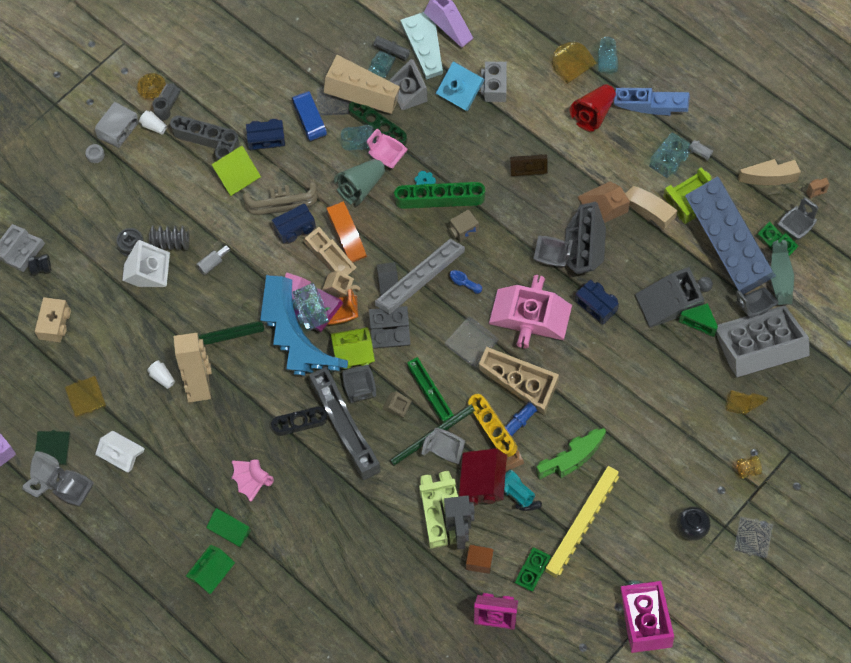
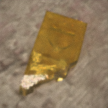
(743, 403)

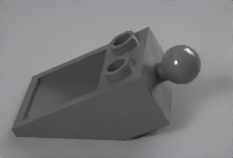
(667, 299)

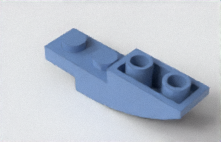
(650, 102)

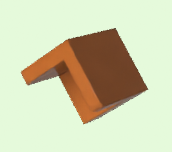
(479, 559)

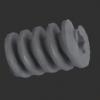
(170, 238)

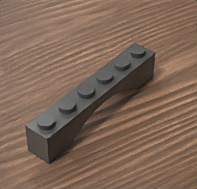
(351, 437)

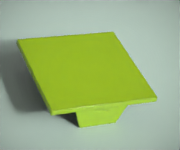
(236, 170)

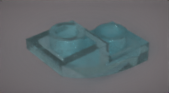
(381, 64)

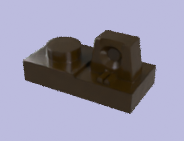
(528, 165)

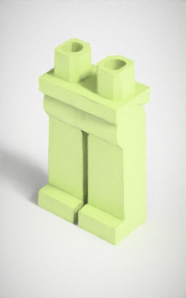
(432, 498)

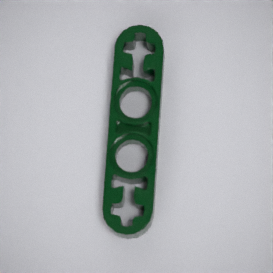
(378, 123)

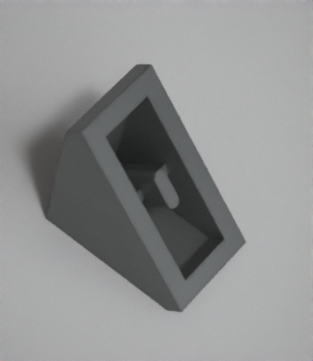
(387, 276)

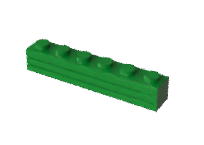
(429, 390)

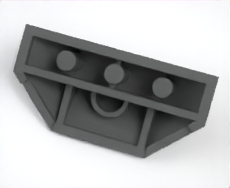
(588, 237)

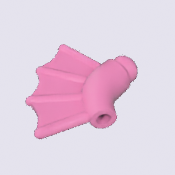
(250, 477)

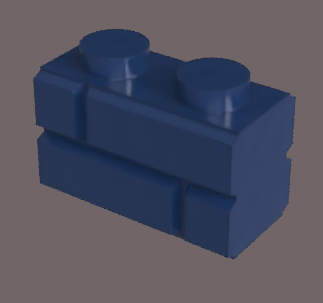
(265, 134)
(294, 223)
(597, 301)

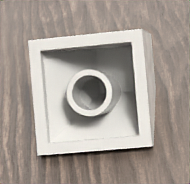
(146, 266)

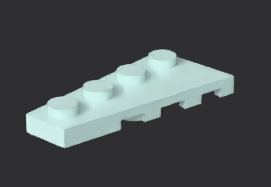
(424, 42)

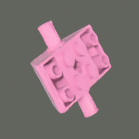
(548, 313)

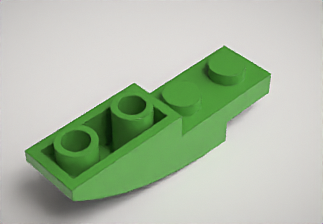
(578, 453)

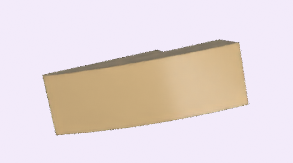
(770, 173)
(651, 207)
(329, 252)

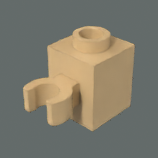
(338, 284)

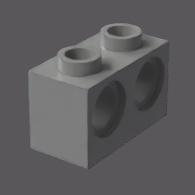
(496, 81)

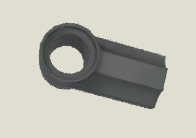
(166, 101)

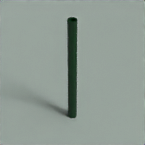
(445, 426)

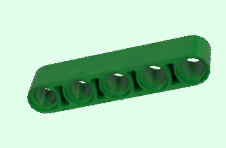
(448, 191)

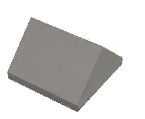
(412, 87)

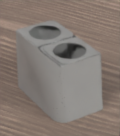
(116, 125)

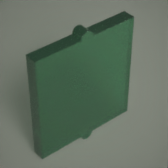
(54, 444)

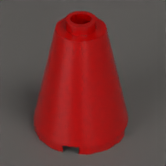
(593, 107)

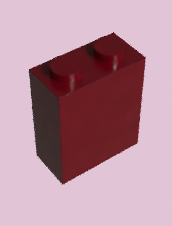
(483, 476)

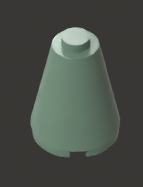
(359, 180)

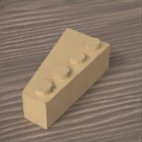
(520, 378)

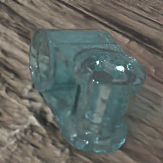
(607, 55)
(357, 136)

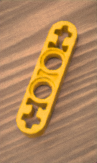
(494, 423)

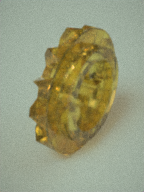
(148, 80)

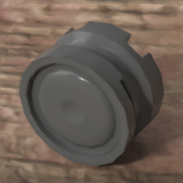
(127, 239)

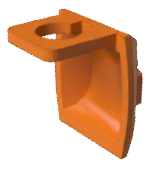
(348, 310)

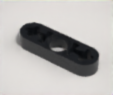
(292, 416)

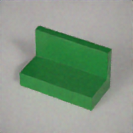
(210, 568)

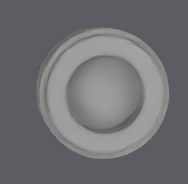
(95, 153)

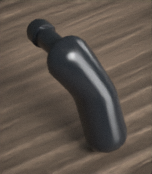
(533, 506)

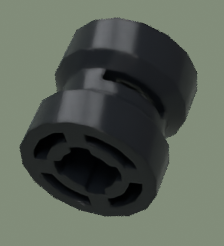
(39, 264)

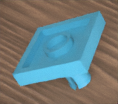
(460, 86)

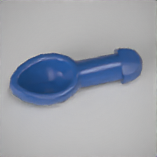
(461, 279)

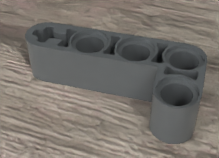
(184, 129)

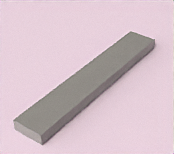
(419, 276)

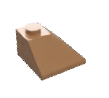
(610, 199)

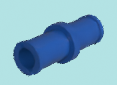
(520, 418)

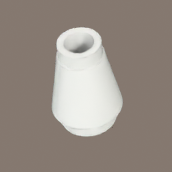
(152, 122)
(161, 374)

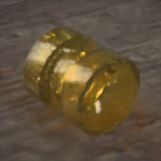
(749, 466)

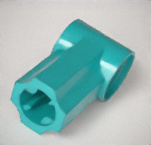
(517, 489)

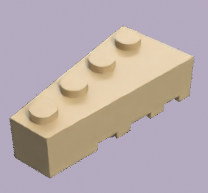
(360, 86)
(194, 366)

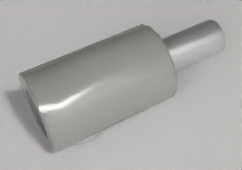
(211, 260)

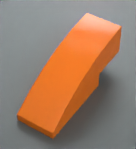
(346, 232)

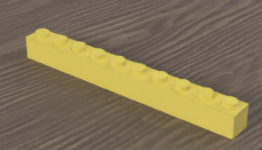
(580, 524)

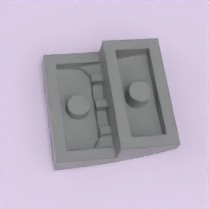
(18, 246)

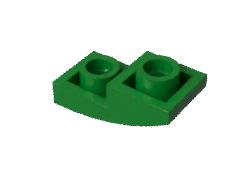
(770, 233)
(533, 569)

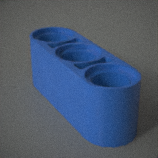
(309, 116)

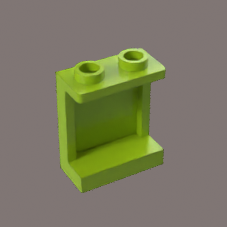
(676, 195)

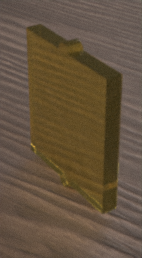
(85, 396)

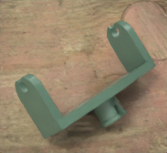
(784, 280)

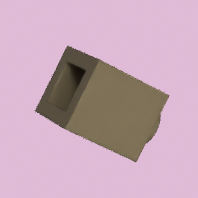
(463, 226)

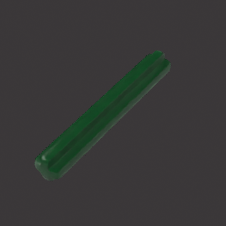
(232, 332)

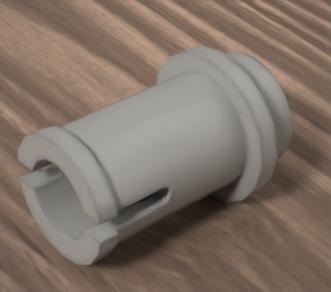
(700, 150)

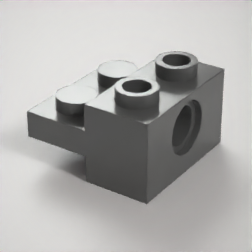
(390, 337)
(458, 517)

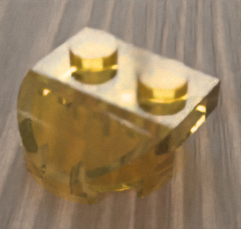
(572, 60)

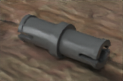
(391, 48)

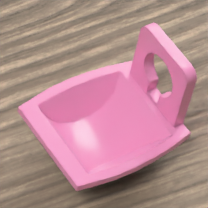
(386, 149)

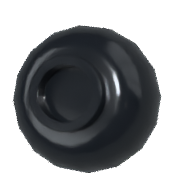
(693, 523)

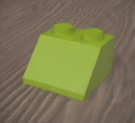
(353, 346)

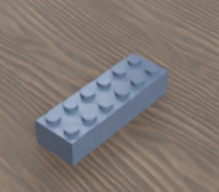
(730, 235)

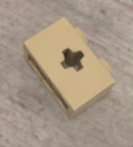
(52, 319)

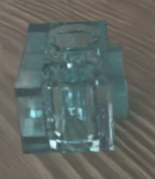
(667, 153)
(310, 306)

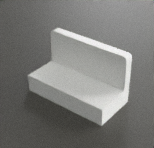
(118, 450)

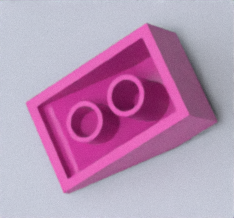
(495, 611)
(647, 617)

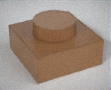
(817, 187)
(514, 461)

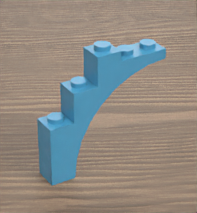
(279, 313)

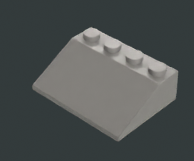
(762, 341)

